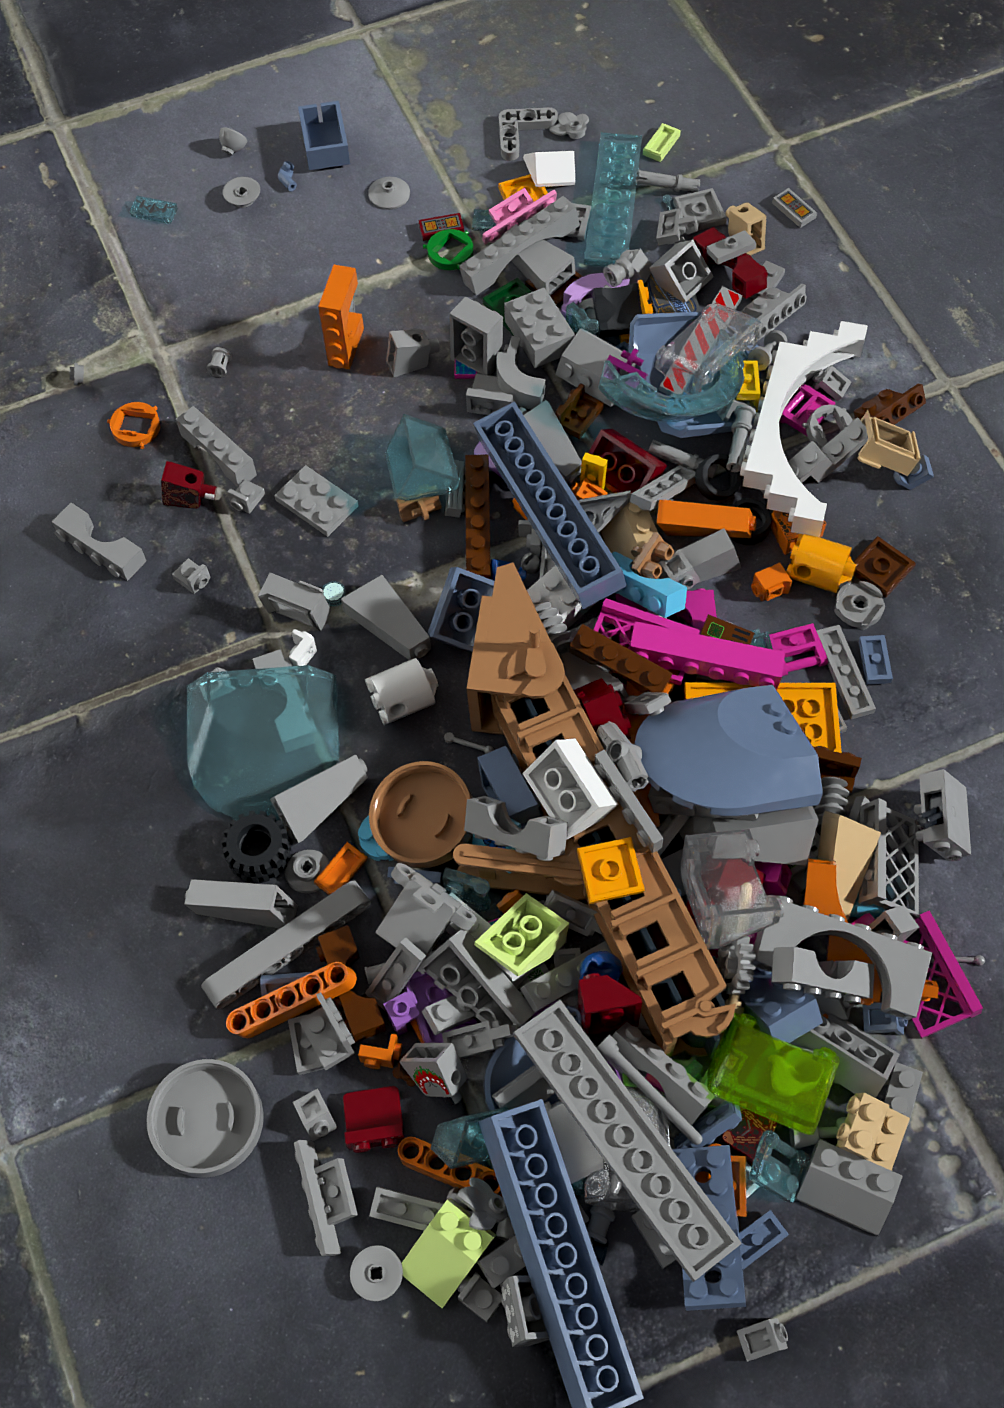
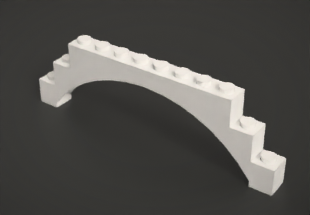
(766, 462)

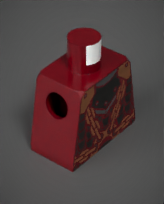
(184, 486)
(747, 1134)

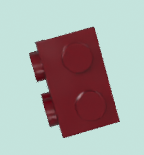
(373, 1119)

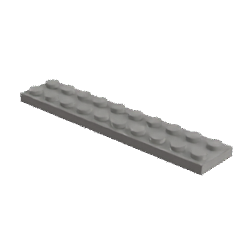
(627, 1140)

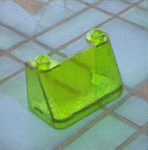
(771, 1075)

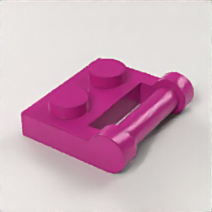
(815, 401)
(796, 642)

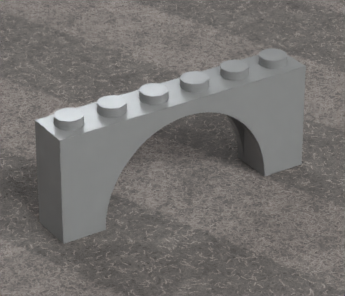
(898, 964)

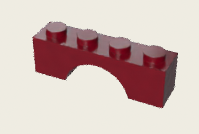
(747, 274)

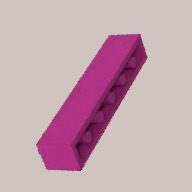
(707, 655)

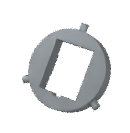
(815, 431)

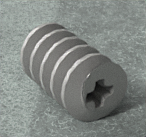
(554, 627)
(832, 798)

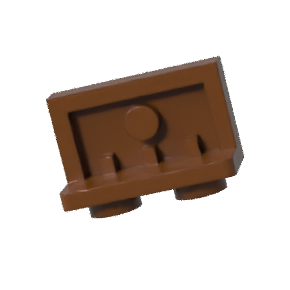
(578, 411)
(838, 765)

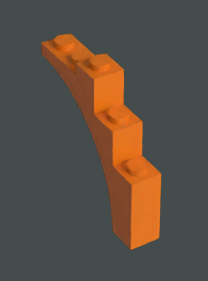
(823, 894)

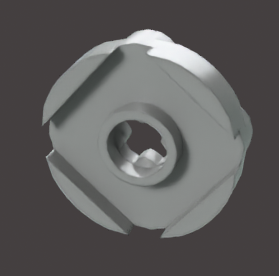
(855, 616)

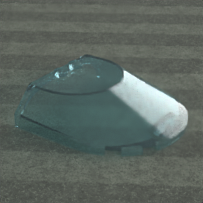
(260, 734)

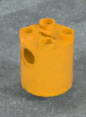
(821, 563)

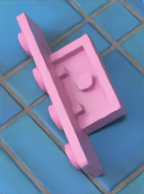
(514, 211)

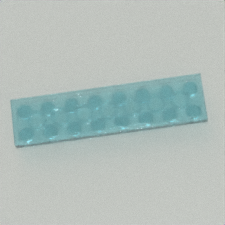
(613, 198)

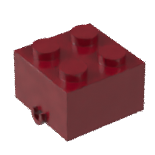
(603, 705)

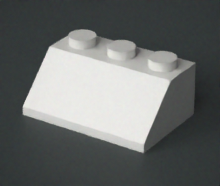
(570, 786)

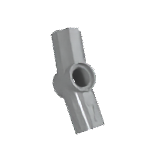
(624, 755)

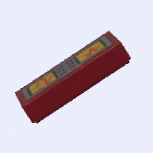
(431, 226)

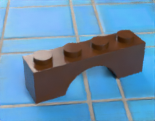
(602, 651)
(362, 1013)

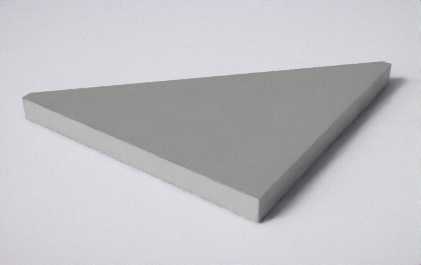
(600, 512)

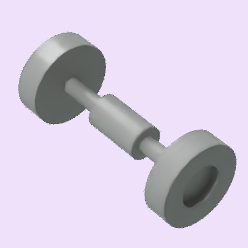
(763, 354)

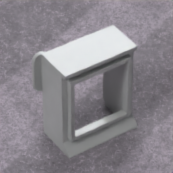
(295, 600)

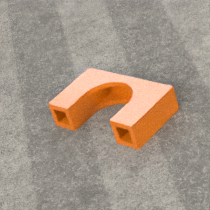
(339, 326)

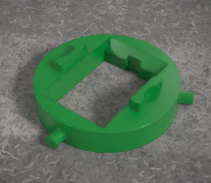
(439, 239)

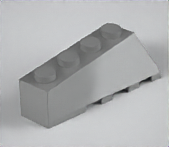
(476, 981)

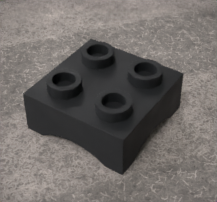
(616, 308)

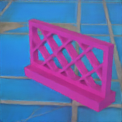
(623, 619)
(953, 974)

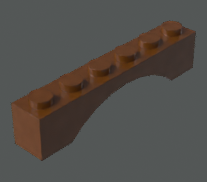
(477, 515)

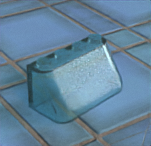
(420, 460)

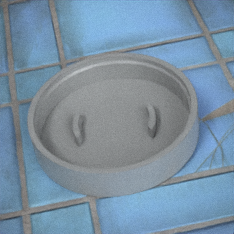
(205, 1118)

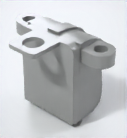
(421, 912)

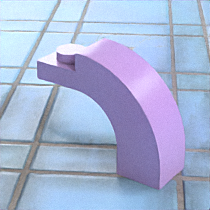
(583, 289)

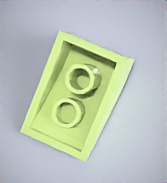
(524, 936)
(445, 1253)

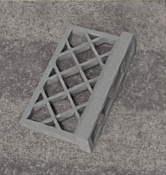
(876, 880)

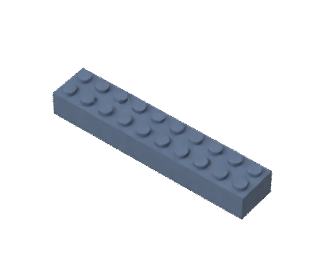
(550, 506)
(560, 1259)

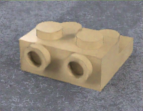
(872, 1130)

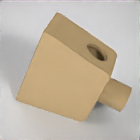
(749, 219)

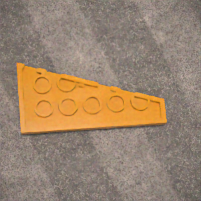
(810, 704)

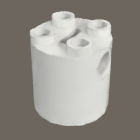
(402, 690)

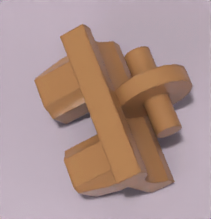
(418, 507)
(650, 554)

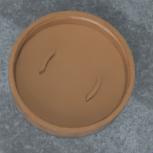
(420, 814)

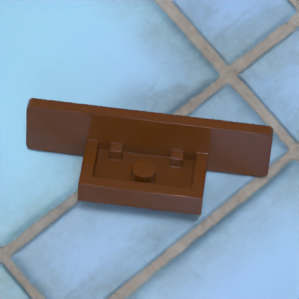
(893, 406)

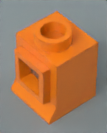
(771, 582)

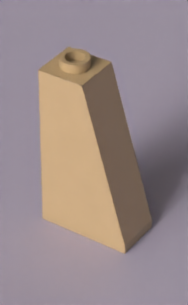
(852, 849)

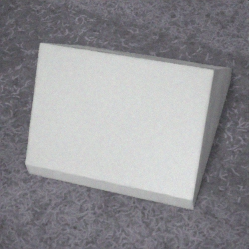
(551, 168)

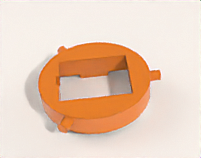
(132, 438)

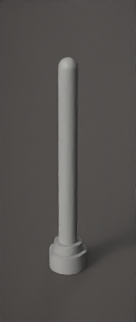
(609, 1050)

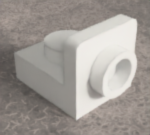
(304, 648)

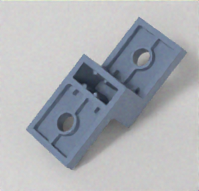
(730, 1289)

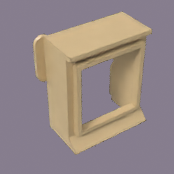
(889, 446)

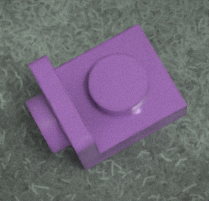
(401, 1011)

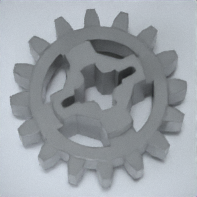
(737, 965)

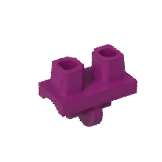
(631, 358)

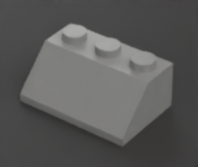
(585, 361)
(848, 1187)

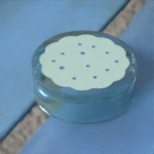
(334, 592)

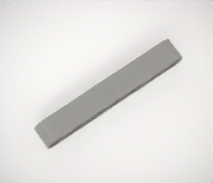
(285, 944)

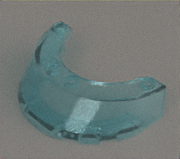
(642, 399)

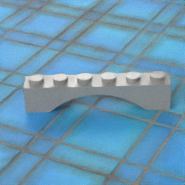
(484, 267)

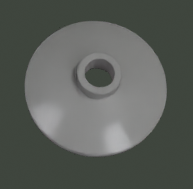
(389, 193)

